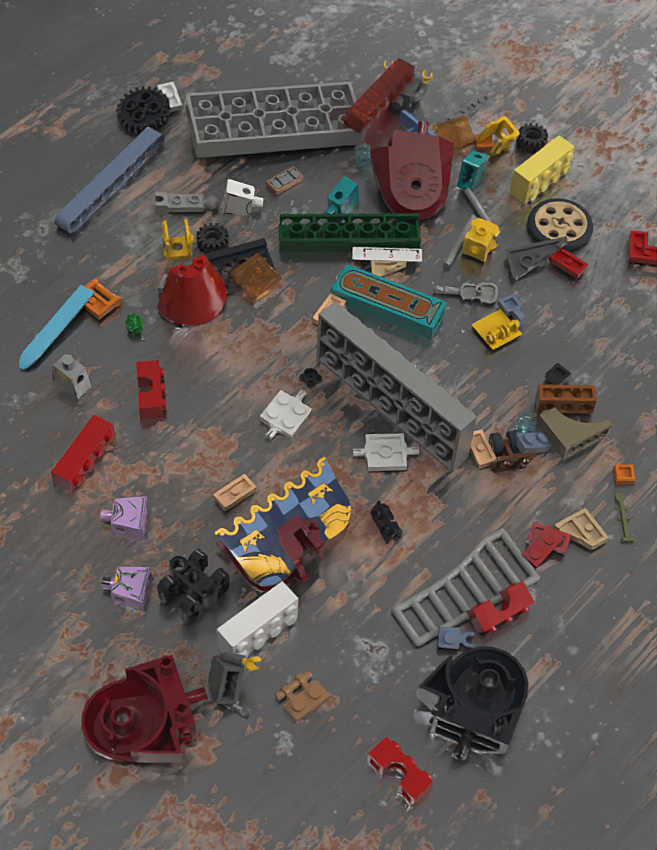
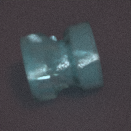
(362, 156)
(525, 423)

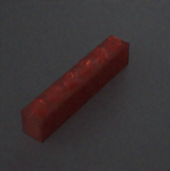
(379, 95)

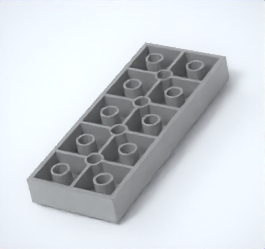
(271, 119)
(395, 386)

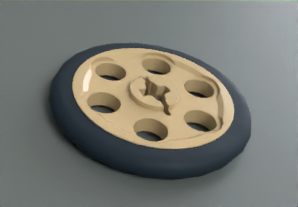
(558, 205)

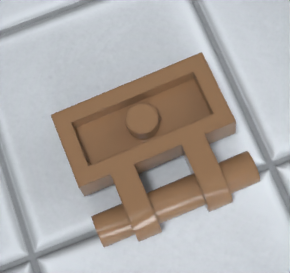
(306, 701)

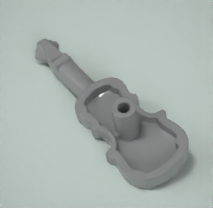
(485, 293)

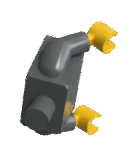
(413, 92)

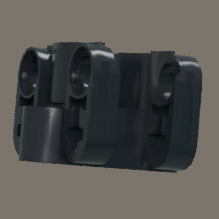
(184, 579)

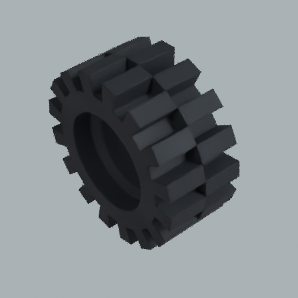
(532, 131)
(212, 231)

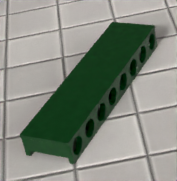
(343, 237)

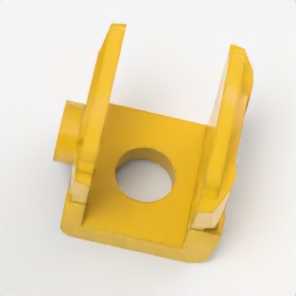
(496, 128)
(479, 239)
(184, 241)

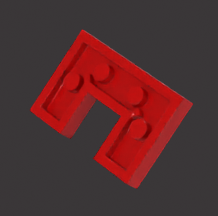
(639, 249)

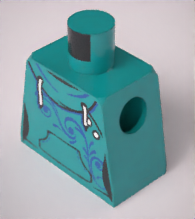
(475, 165)
(343, 197)

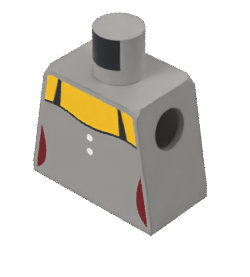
(71, 376)

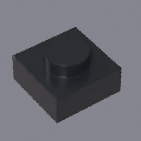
(558, 374)

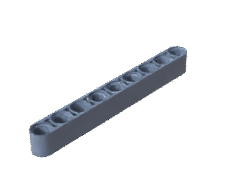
(109, 180)

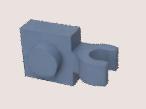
(512, 306)

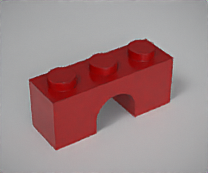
(151, 402)
(515, 599)
(387, 757)

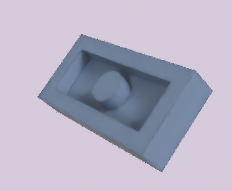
(532, 442)

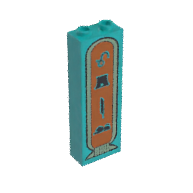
(389, 301)

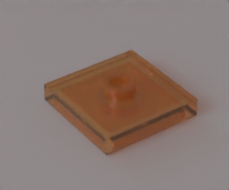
(456, 131)
(255, 276)

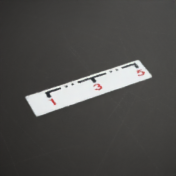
(387, 254)

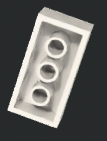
(259, 621)

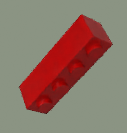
(83, 453)

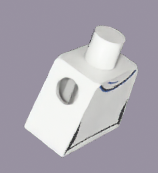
(239, 199)

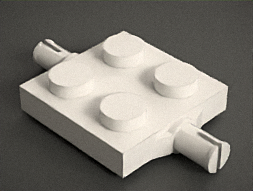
(285, 414)
(386, 452)

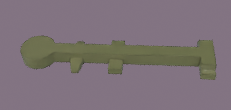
(620, 498)

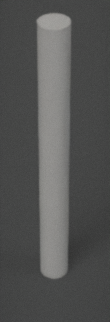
(478, 208)
(458, 243)

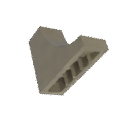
(570, 435)

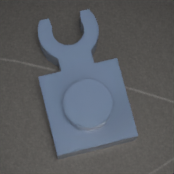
(450, 638)

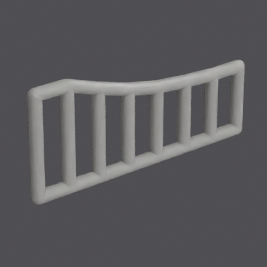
(446, 582)

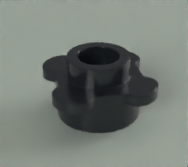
(310, 372)

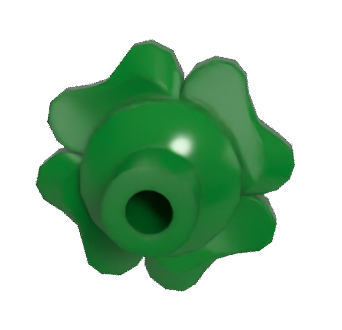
(134, 323)

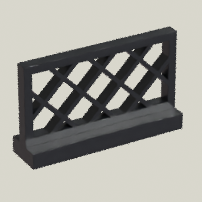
(237, 253)

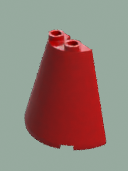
(192, 293)

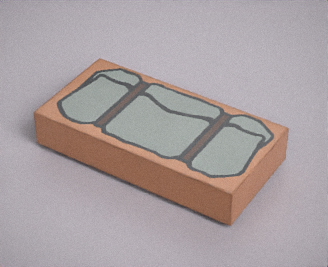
(284, 180)

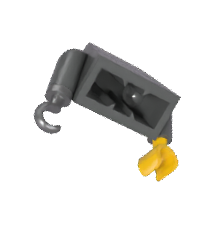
(226, 678)

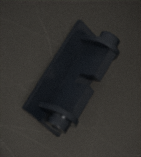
(382, 516)

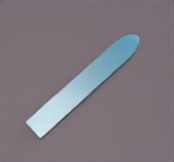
(55, 327)

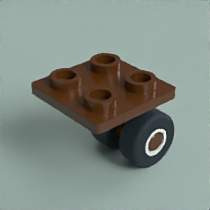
(508, 446)

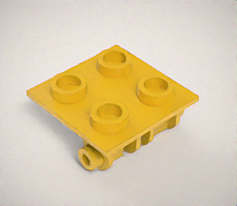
(497, 329)

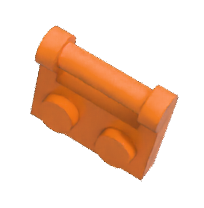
(98, 305)

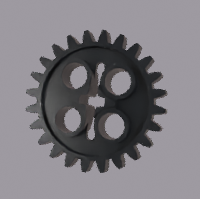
(143, 109)

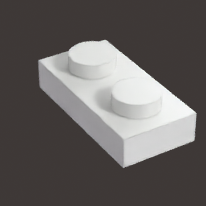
(172, 95)

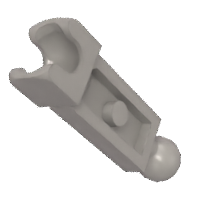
(183, 203)

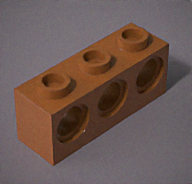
(566, 398)

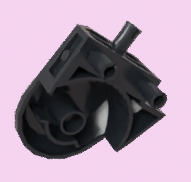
(469, 709)

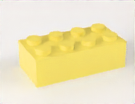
(542, 170)

